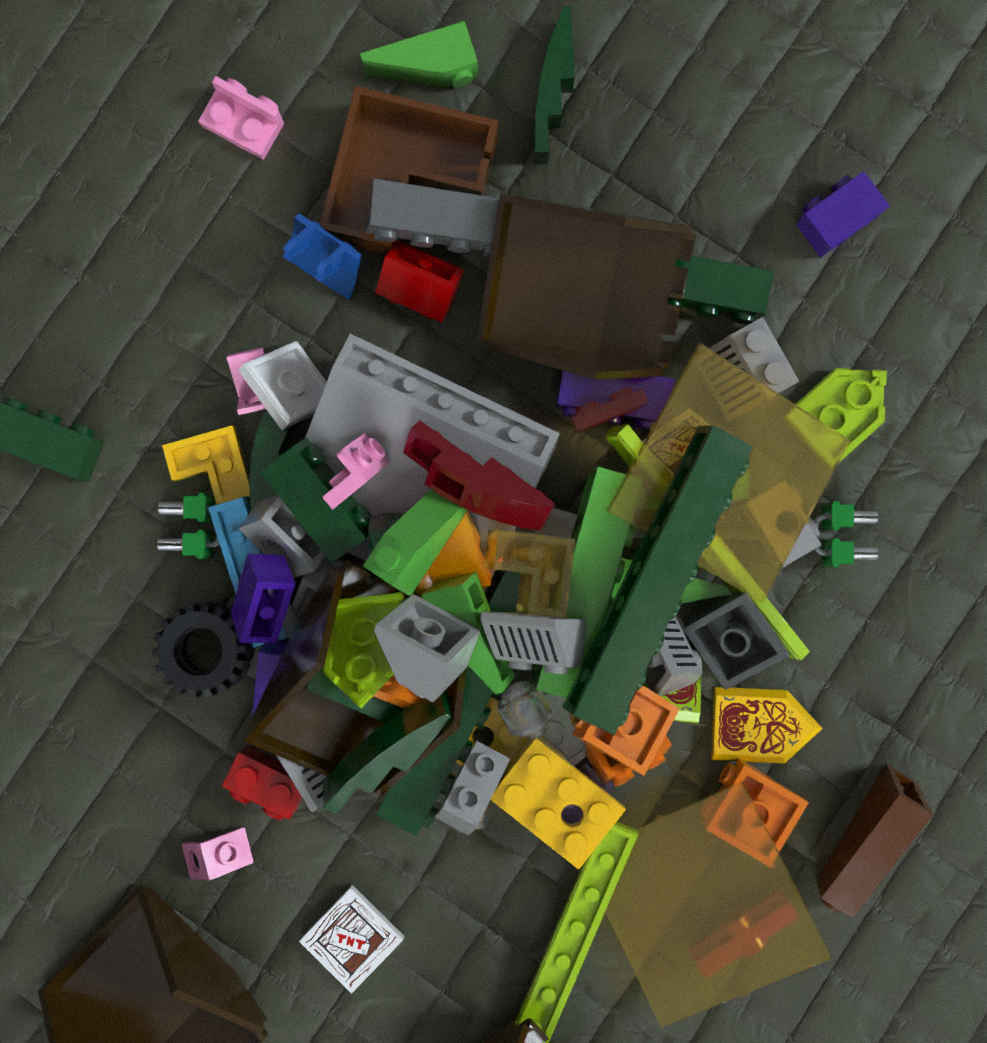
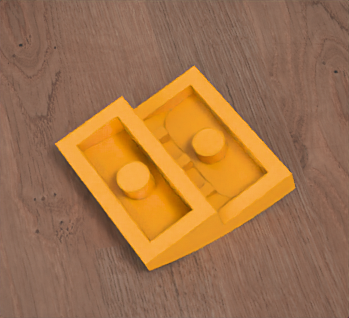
(458, 557)

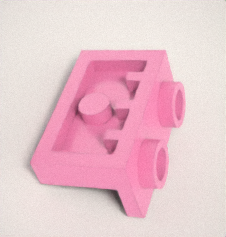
(241, 117)
(362, 461)

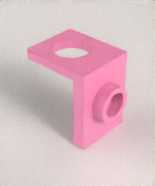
(244, 392)
(218, 855)

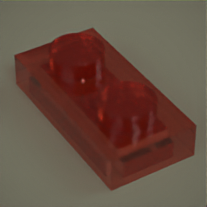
(622, 403)

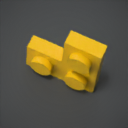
(214, 453)

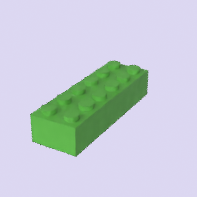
(595, 568)

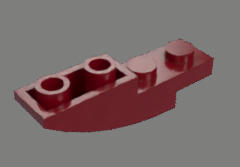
(484, 490)

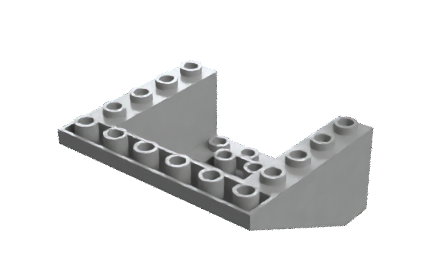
(387, 396)

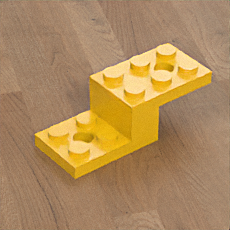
(540, 786)

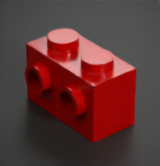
(419, 281)
(264, 782)

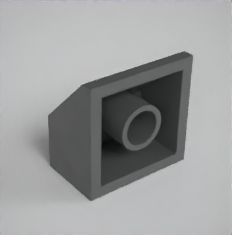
(734, 638)

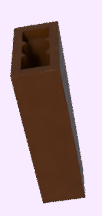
(873, 841)

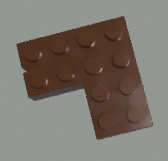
(405, 144)

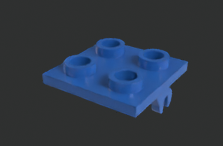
(323, 256)

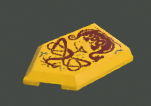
(759, 725)

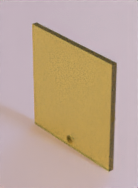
(775, 495)
(710, 908)

